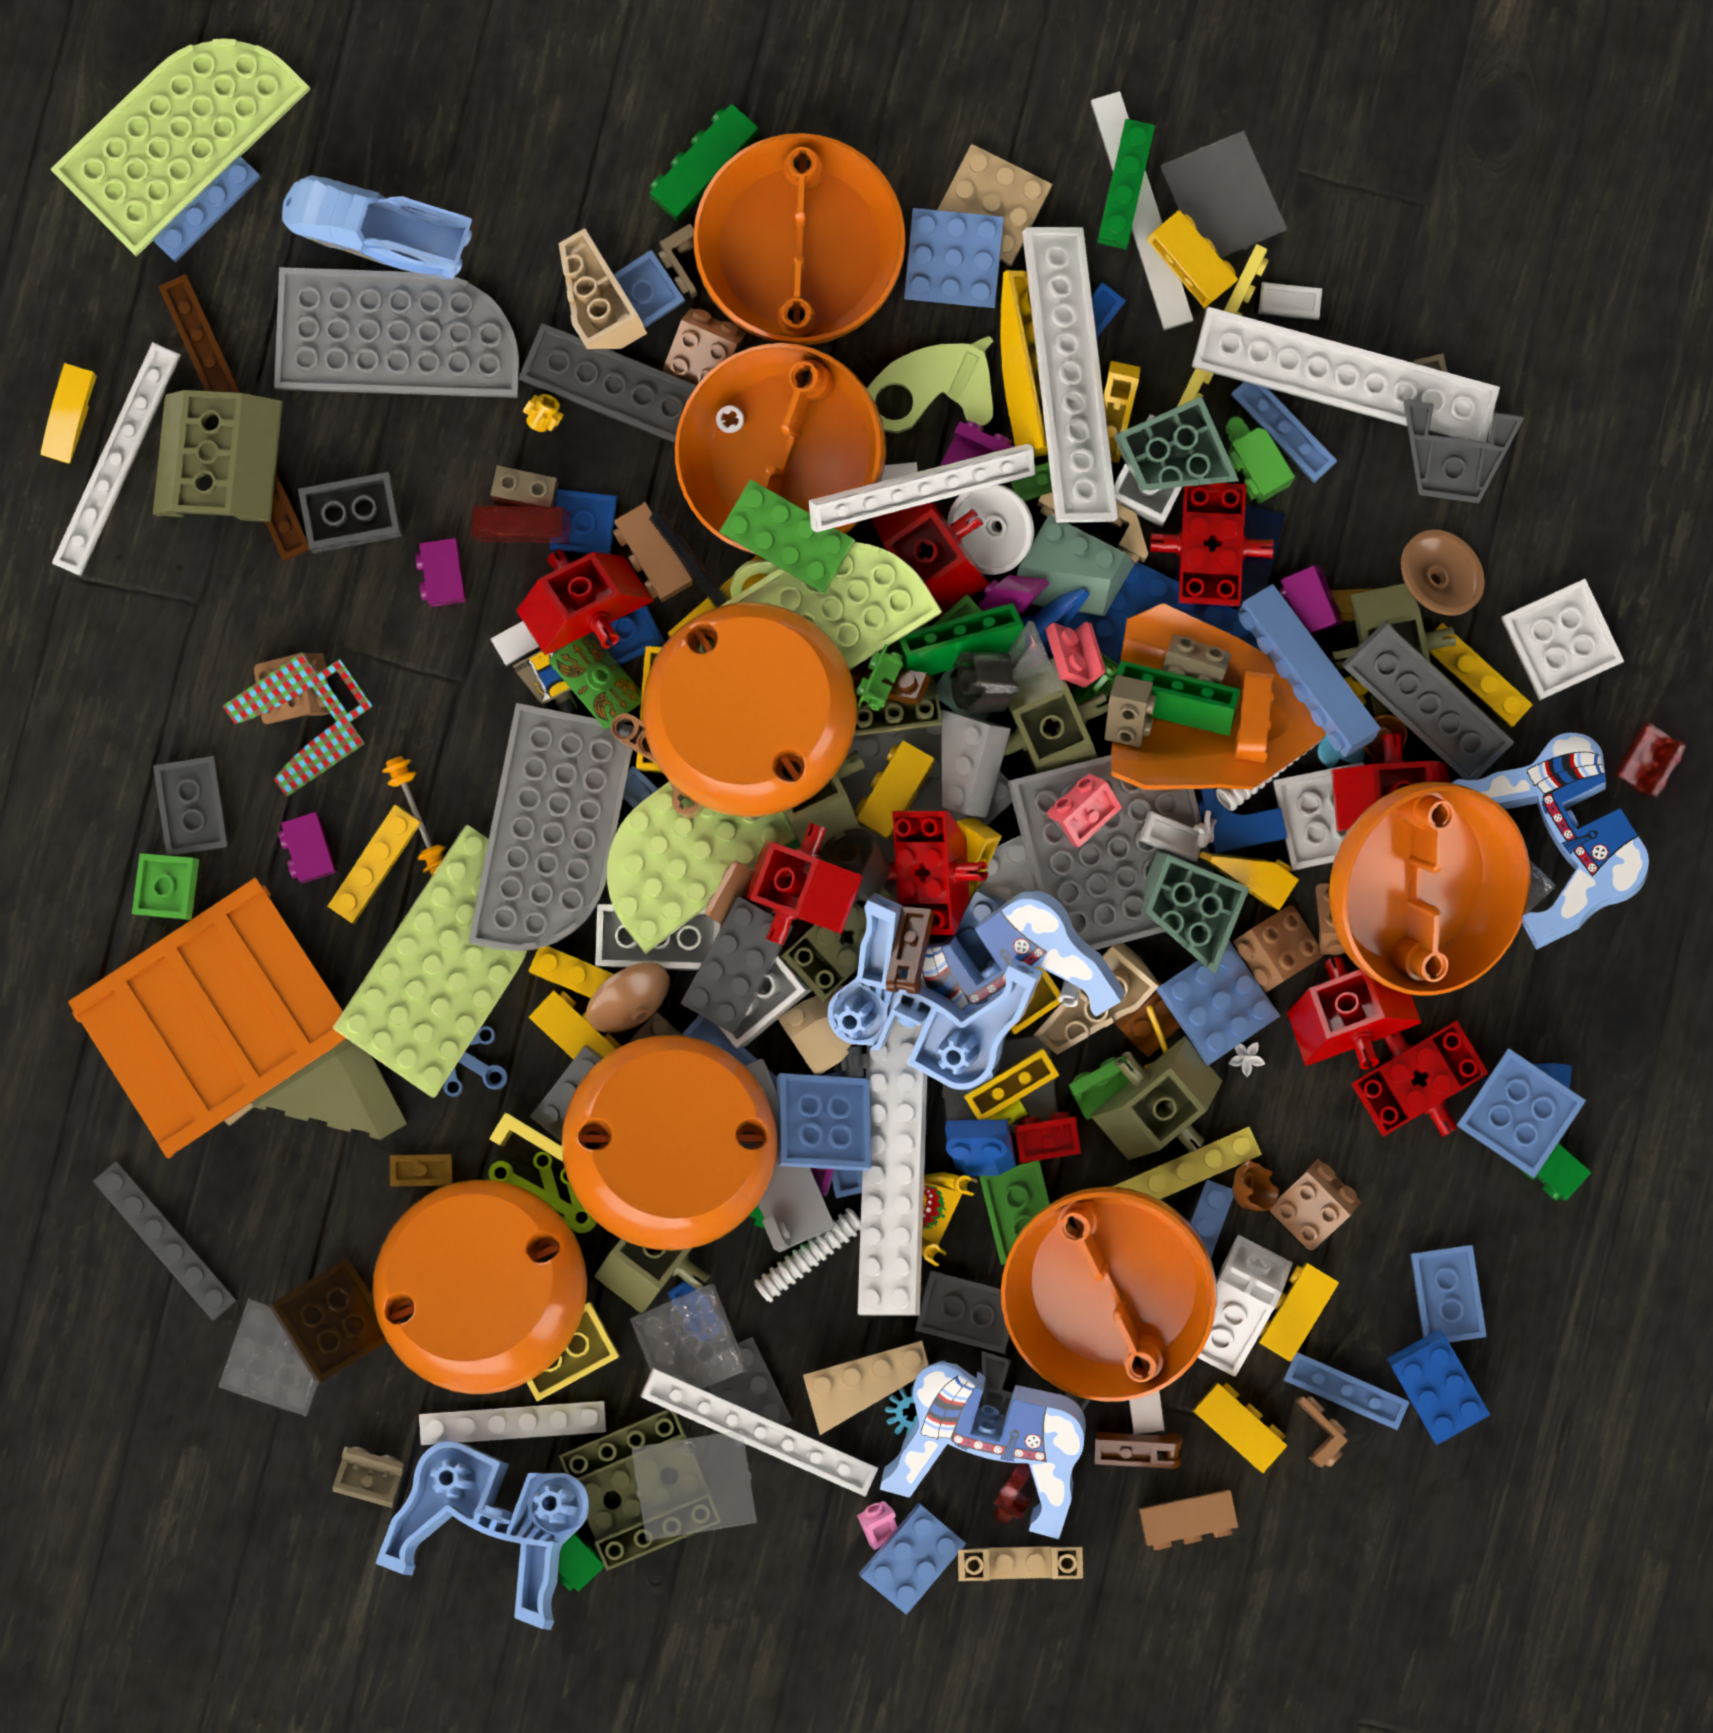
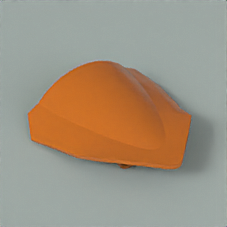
(1267, 729)

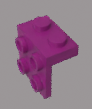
(972, 442)

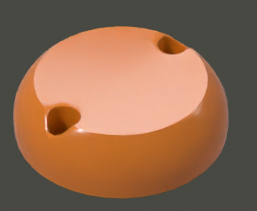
(799, 239)
(792, 436)
(749, 709)
(1429, 887)
(670, 1142)
(479, 1287)
(1109, 1292)

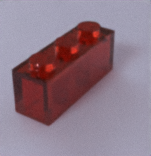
(521, 524)

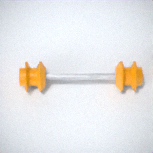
(400, 777)

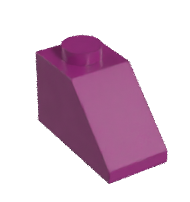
(1013, 589)

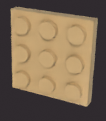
(997, 189)

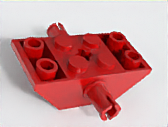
(1217, 515)
(951, 569)
(581, 600)
(1364, 785)
(933, 866)
(802, 886)
(1349, 1015)
(1448, 1067)

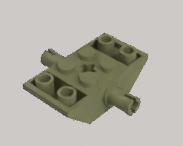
(1402, 612)
(1070, 742)
(828, 807)
(820, 956)
(1133, 1114)
(641, 1276)

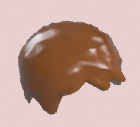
(1389, 725)
(1253, 1187)

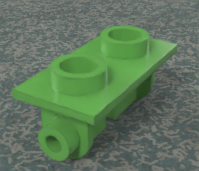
(1101, 685)
(873, 689)

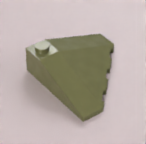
(341, 1090)

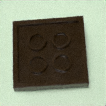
(330, 1320)

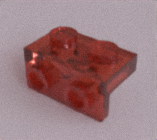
(1650, 760)

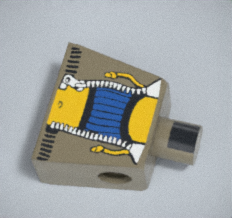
(546, 682)

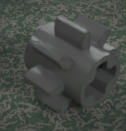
(853, 1064)

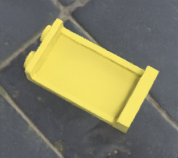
(510, 1124)

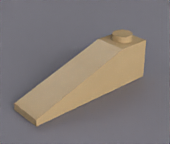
(596, 300)
(1073, 1024)
(812, 1034)

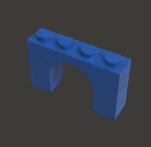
(1238, 831)

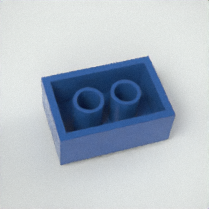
(1438, 1386)

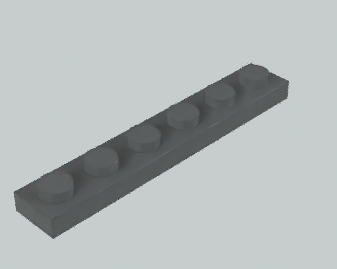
(165, 1240)

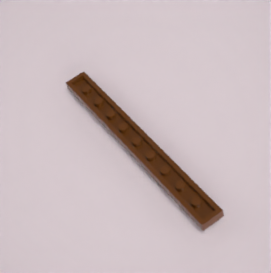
(218, 378)

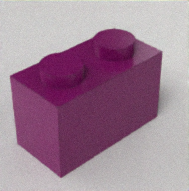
(441, 572)
(1311, 600)
(307, 848)

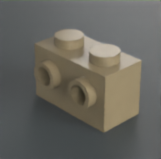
(1129, 711)

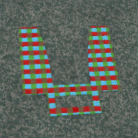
(287, 683)

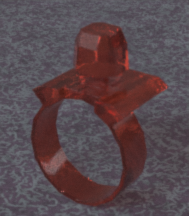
(1011, 1501)

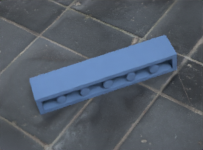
(1308, 671)

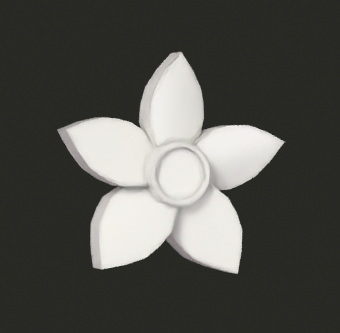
(1206, 830)
(1246, 1058)

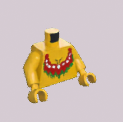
(940, 1199)

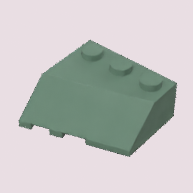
(1176, 449)
(1074, 561)
(1193, 906)

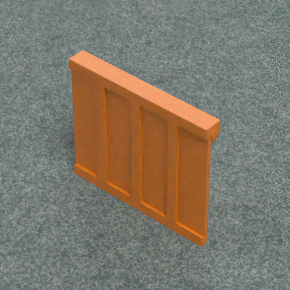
(210, 1017)

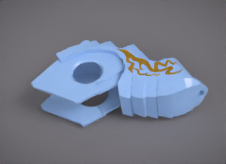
(378, 226)

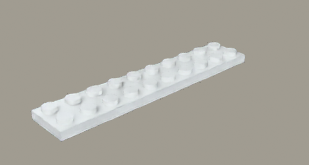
(1069, 374)
(1341, 374)
(895, 1181)

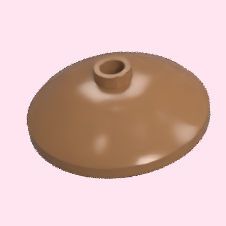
(1452, 567)
(628, 998)

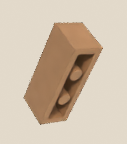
(651, 554)
(1188, 1519)

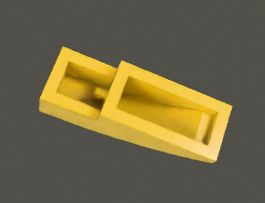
(68, 413)

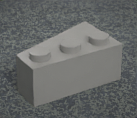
(970, 762)

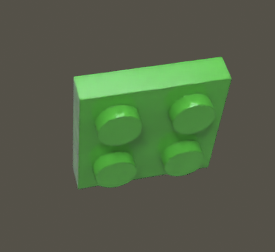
(165, 886)

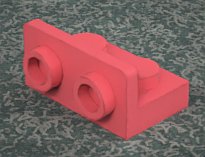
(1076, 653)
(1084, 809)

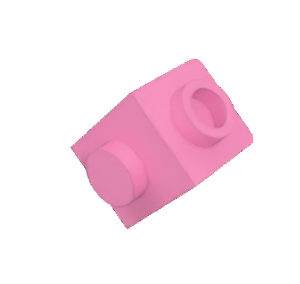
(878, 1523)

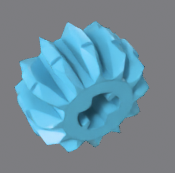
(904, 1403)

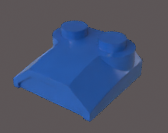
(980, 1146)

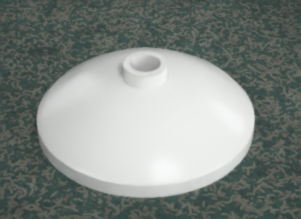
(991, 548)

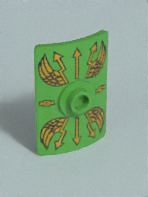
(596, 679)

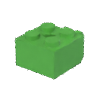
(1257, 461)

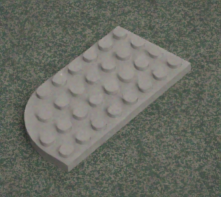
(391, 335)
(550, 829)

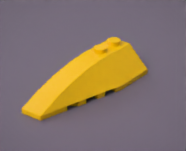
(1021, 364)

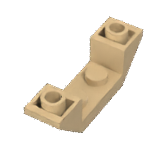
(1131, 542)
(1020, 1562)

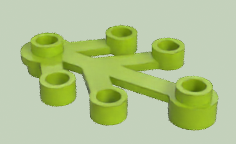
(550, 1193)

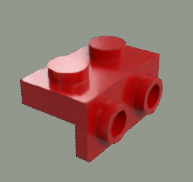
(1047, 1139)

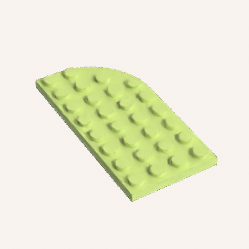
(177, 135)
(867, 605)
(671, 865)
(428, 982)

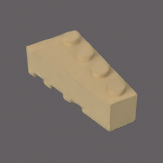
(857, 1384)

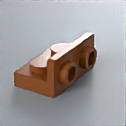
(1139, 1028)

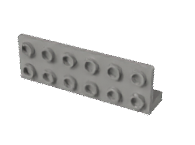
(793, 1200)

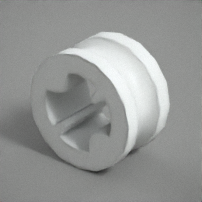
(733, 427)

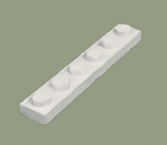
(513, 1422)

